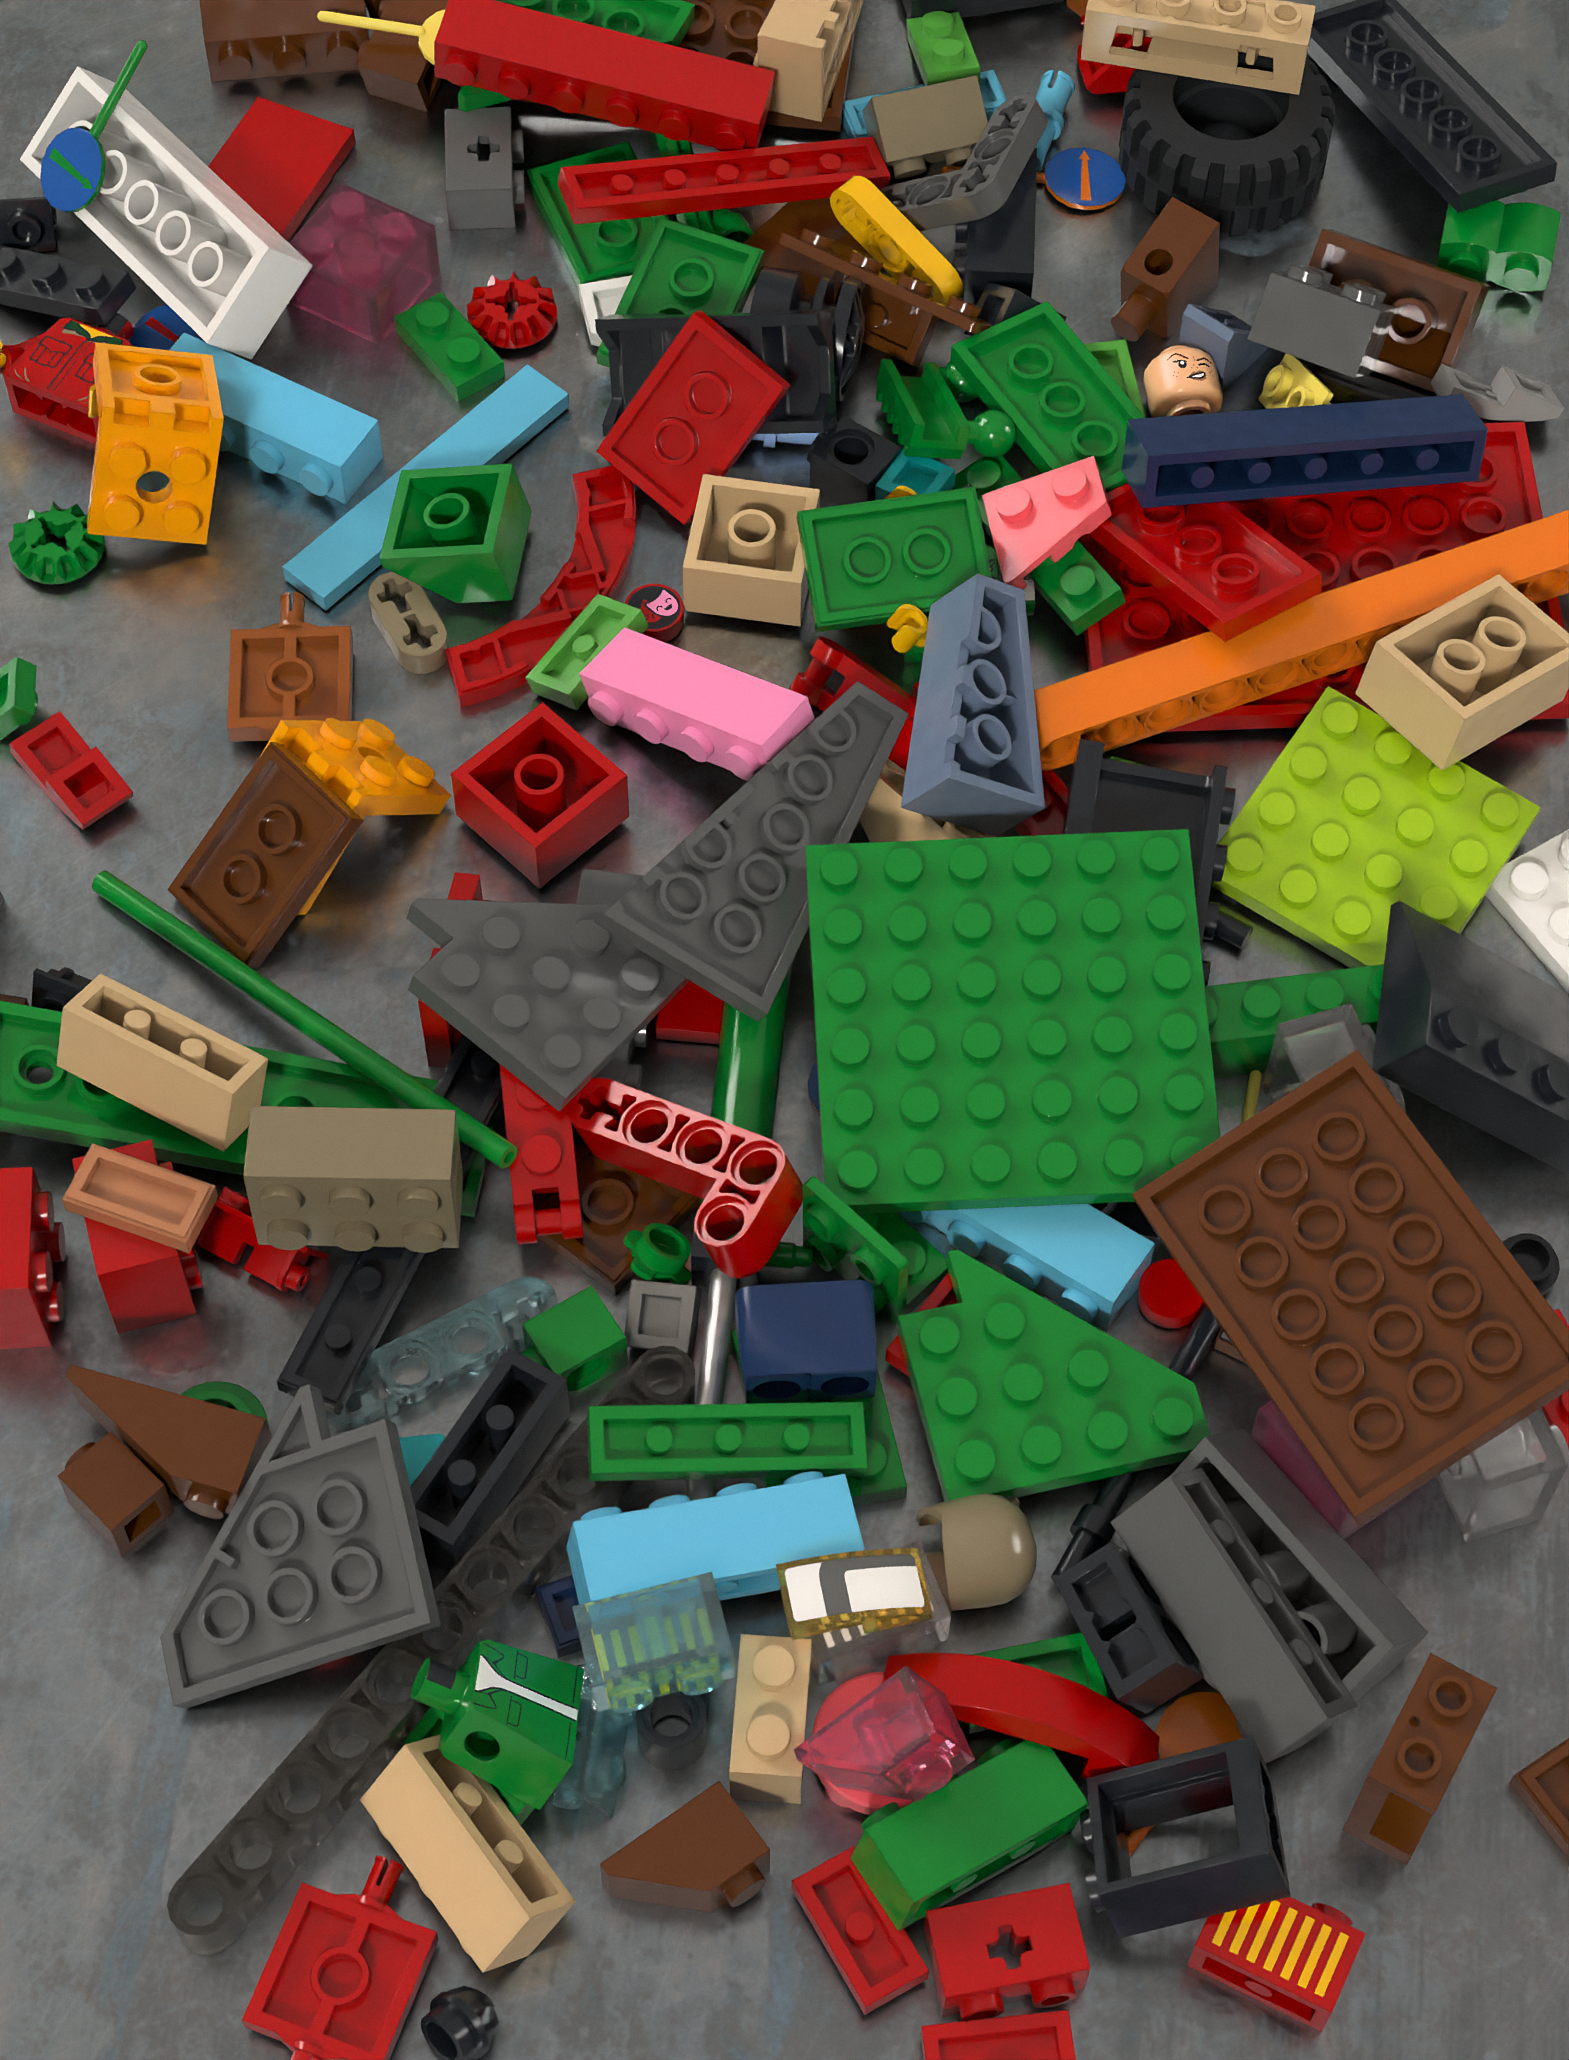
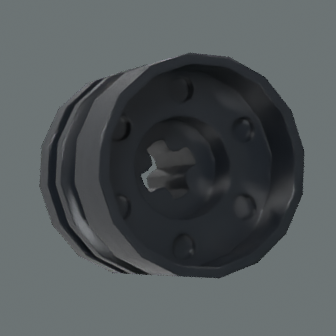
(786, 291)

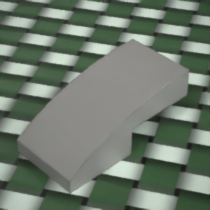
(1508, 397)

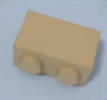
(769, 1718)

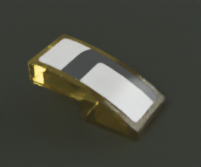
(854, 1589)

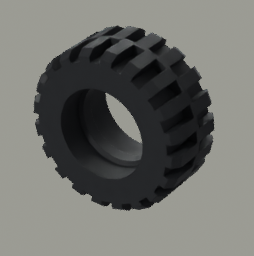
(1228, 180)

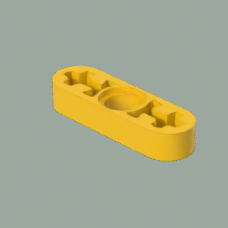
(892, 237)

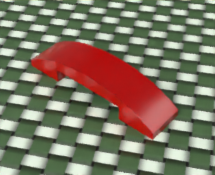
(1036, 1708)

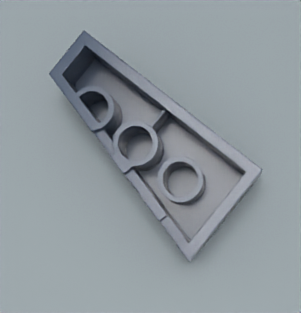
(976, 713)

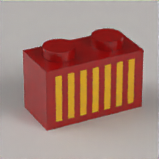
(1281, 1955)

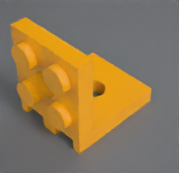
(159, 416)
(362, 769)

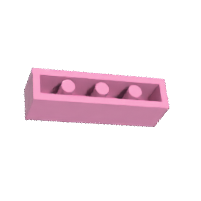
(693, 703)

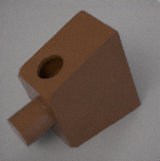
(1168, 271)

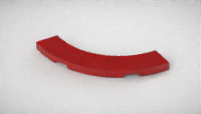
(596, 566)

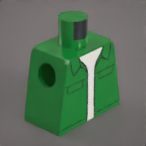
(506, 1716)

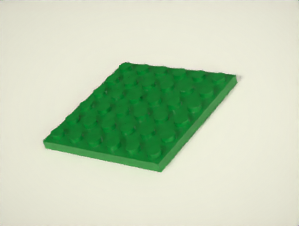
(1007, 1019)

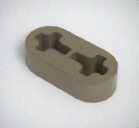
(398, 626)

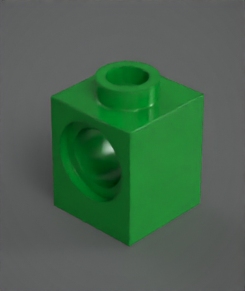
(577, 1341)

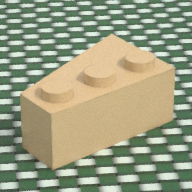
(806, 50)

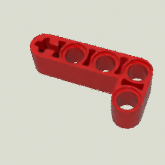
(680, 1159)

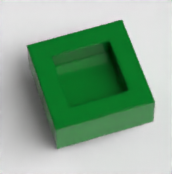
(17, 695)

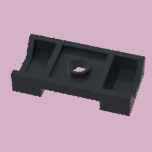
(788, 341)

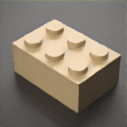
(1468, 671)

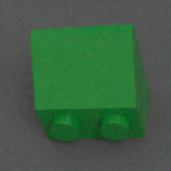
(459, 531)

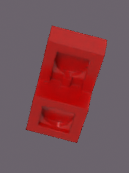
(69, 771)

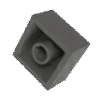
(1322, 321)

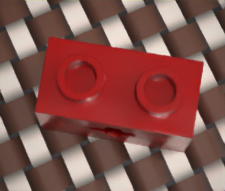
(1034, 1925)

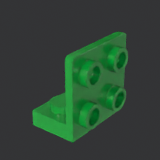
(871, 1249)

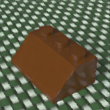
(278, 37)
(1432, 304)

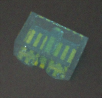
(655, 1643)

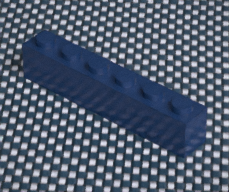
(1303, 450)

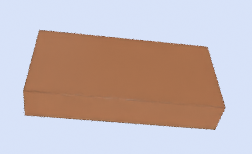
(140, 1198)

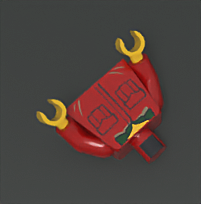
(54, 374)

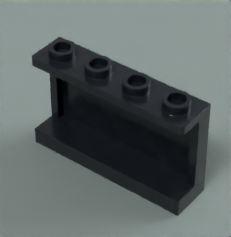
(1137, 797)

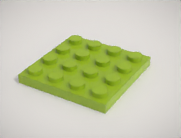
(1365, 822)

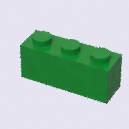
(967, 1829)

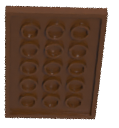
(1360, 1286)

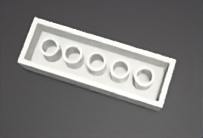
(177, 221)

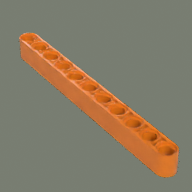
(1292, 648)

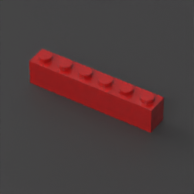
(603, 74)

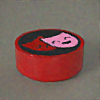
(661, 609)

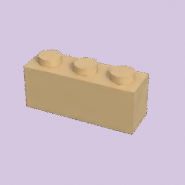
(161, 1061)
(467, 1854)

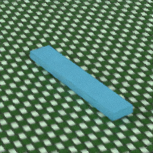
(482, 437)

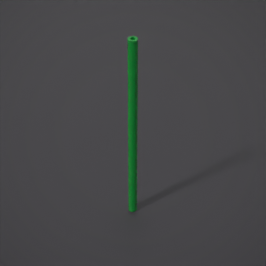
(300, 1015)

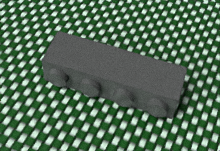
(1233, 1614)

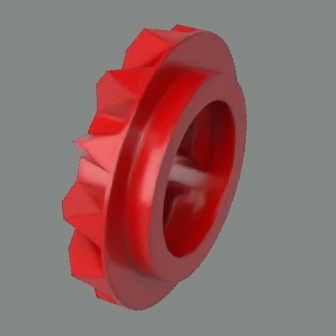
(530, 323)

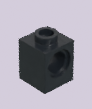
(849, 462)

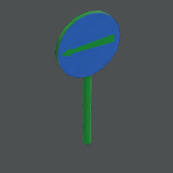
(75, 158)

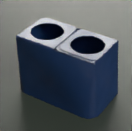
(807, 1341)

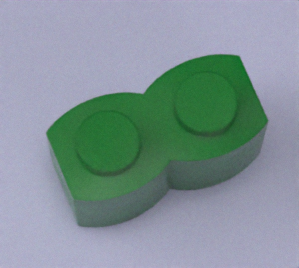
(1501, 244)

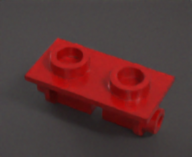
(232, 1228)

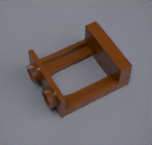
(1419, 1758)

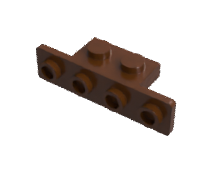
(896, 312)

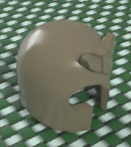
(985, 1550)

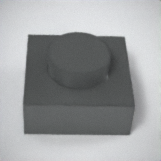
(662, 1315)

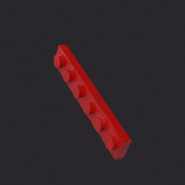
(718, 179)

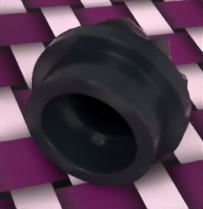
(460, 2024)

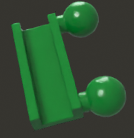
(930, 419)

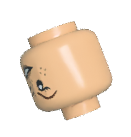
(1182, 383)

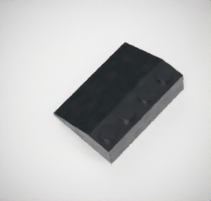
(1475, 1035)

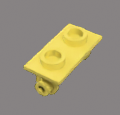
(1293, 386)

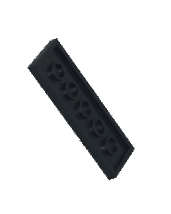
(1427, 103)

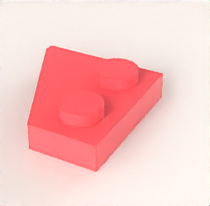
(1044, 516)

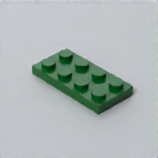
(1050, 390)

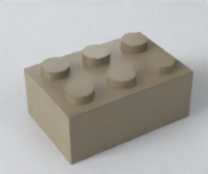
(354, 1177)

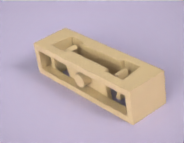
(1204, 38)

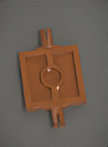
(288, 674)

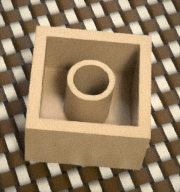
(747, 551)

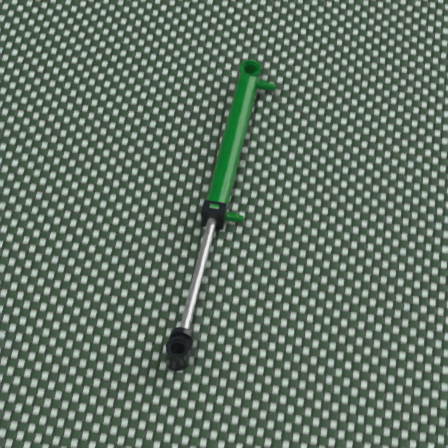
(747, 1098)

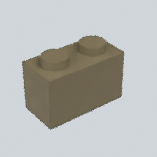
(926, 125)

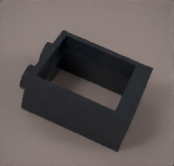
(1174, 1790)

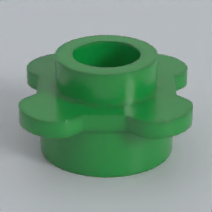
(659, 1254)

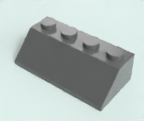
(1325, 1580)

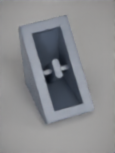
(1223, 338)

